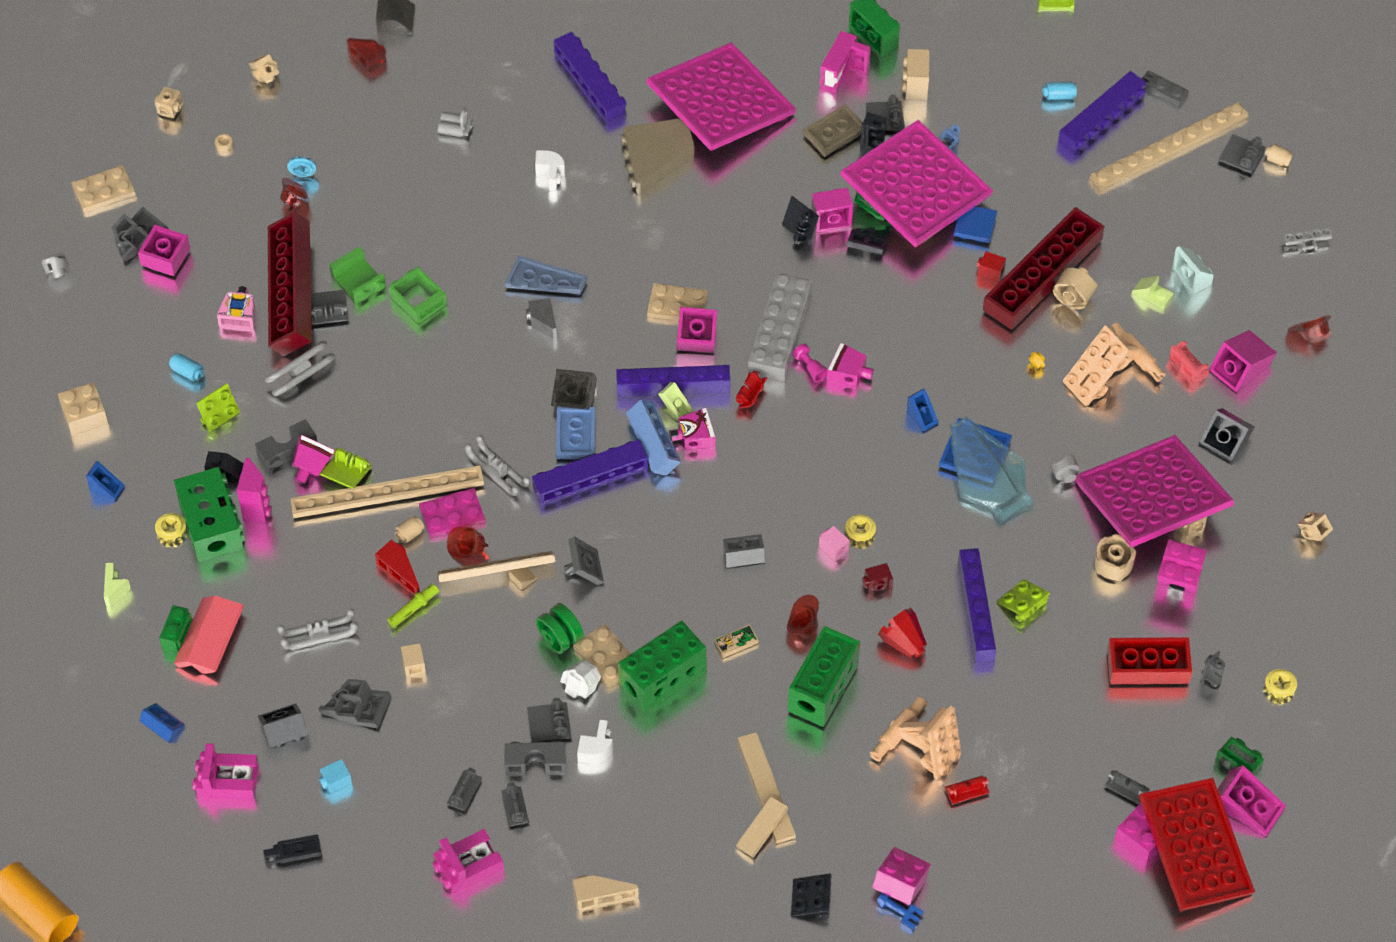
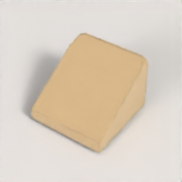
(522, 577)

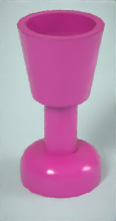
(815, 368)

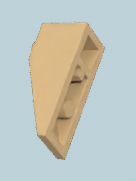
(598, 891)

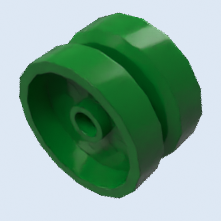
(559, 628)

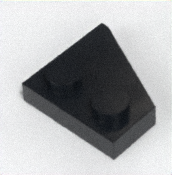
(869, 239)

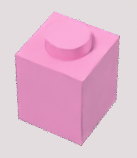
(833, 543)

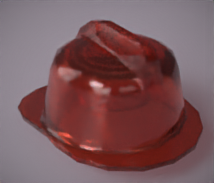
(293, 194)
(1313, 330)
(465, 542)
(803, 616)

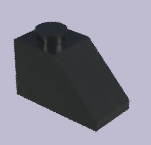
(227, 464)

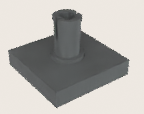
(584, 561)

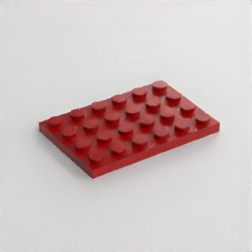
(1196, 844)

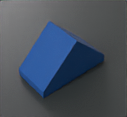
(921, 410)
(103, 481)

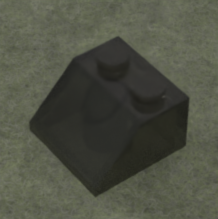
(395, 16)
(573, 389)

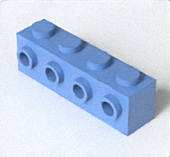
(653, 437)

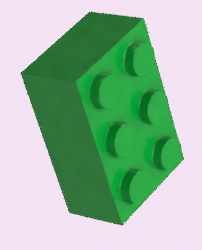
(874, 26)

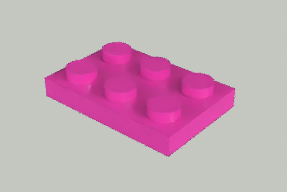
(452, 511)

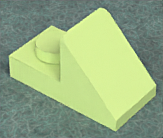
(1152, 292)
(674, 401)
(114, 587)

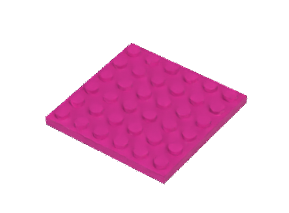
(721, 96)
(916, 183)
(1153, 490)

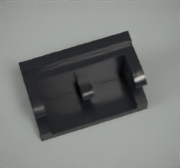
(872, 130)

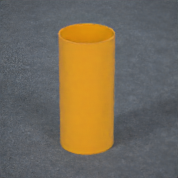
(36, 903)

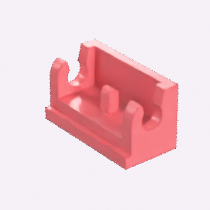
(1188, 362)

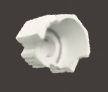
(581, 679)

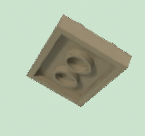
(834, 130)

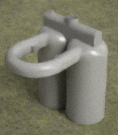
(455, 124)

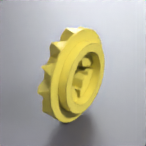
(170, 519)
(860, 521)
(1286, 678)

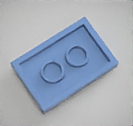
(575, 433)

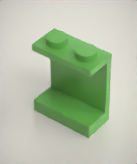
(356, 275)

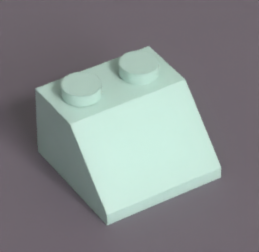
(1192, 270)

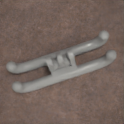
(300, 368)
(497, 467)
(318, 631)

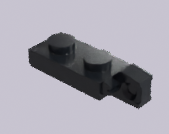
(294, 849)

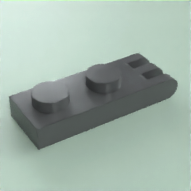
(1165, 88)

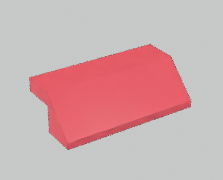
(209, 634)

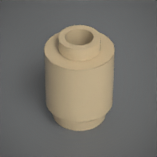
(1279, 155)
(409, 529)

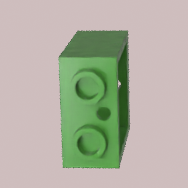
(427, 307)

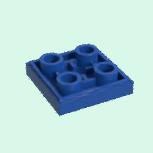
(976, 224)

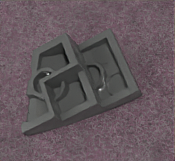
(133, 232)
(357, 704)

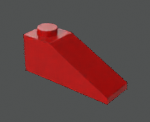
(395, 562)

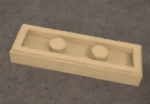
(762, 827)

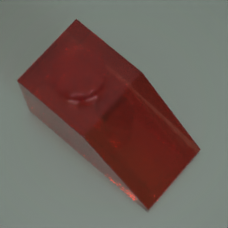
(367, 52)

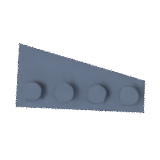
(540, 276)

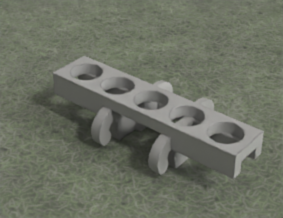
(1297, 238)

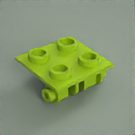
(217, 407)
(346, 468)
(1024, 599)

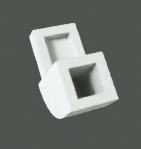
(552, 165)
(596, 749)

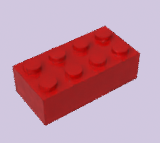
(1149, 660)

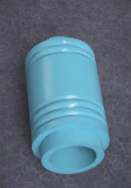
(1059, 90)
(186, 367)

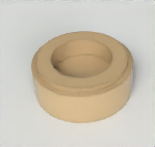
(224, 142)

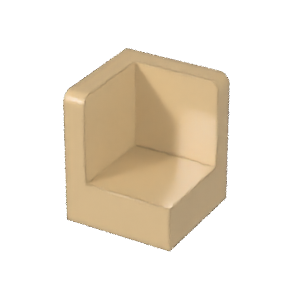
(413, 660)

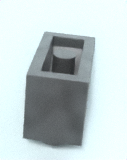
(542, 317)

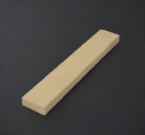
(496, 566)
(764, 782)

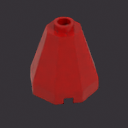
(905, 634)

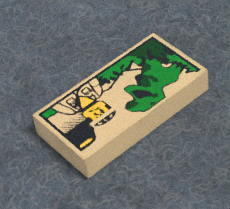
(736, 641)

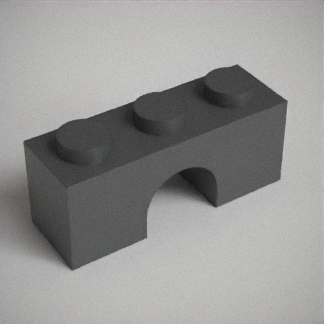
(274, 453)
(519, 754)

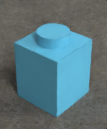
(335, 777)

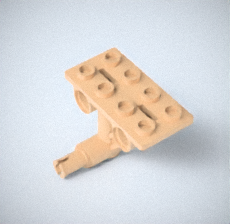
(1106, 354)
(936, 738)

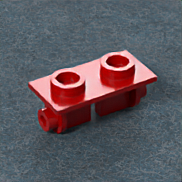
(747, 396)
(967, 789)

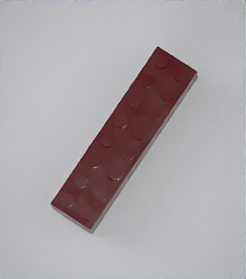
(1043, 267)
(289, 284)

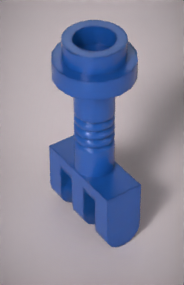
(884, 900)

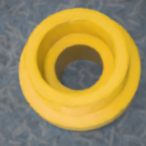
(1037, 360)

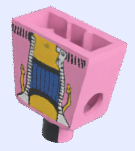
(237, 310)

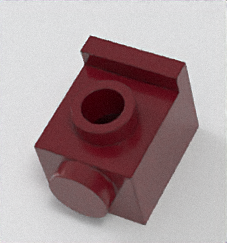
(878, 578)

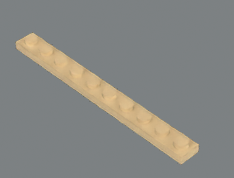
(1168, 146)
(386, 491)

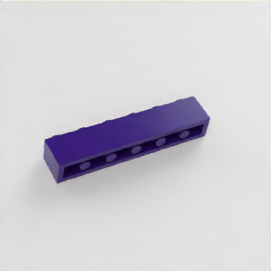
(590, 77)
(1102, 112)
(689, 379)
(589, 471)
(976, 605)

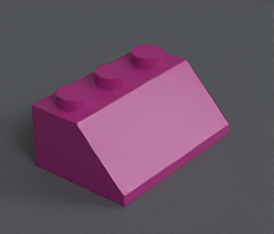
(253, 494)

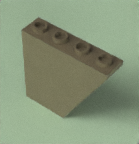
(656, 150)

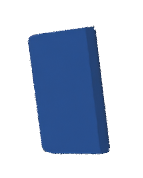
(161, 722)

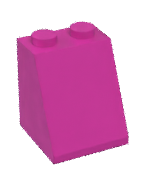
(1242, 360)

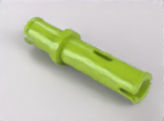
(413, 605)

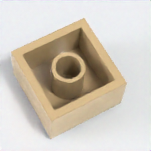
(916, 74)
(82, 408)

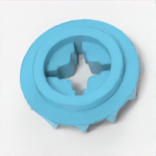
(295, 166)

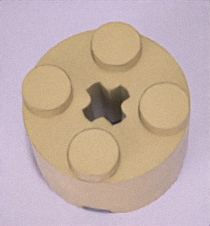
(1075, 287)
(1114, 558)

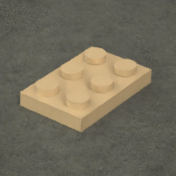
(103, 189)
(667, 300)
(604, 652)

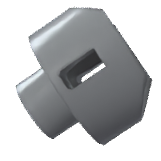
(55, 265)
(1066, 469)

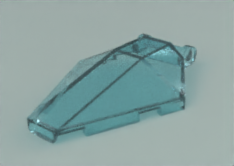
(988, 470)

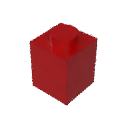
(991, 266)

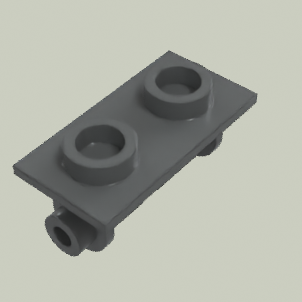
(1213, 669)
(1125, 786)
(464, 789)
(514, 805)

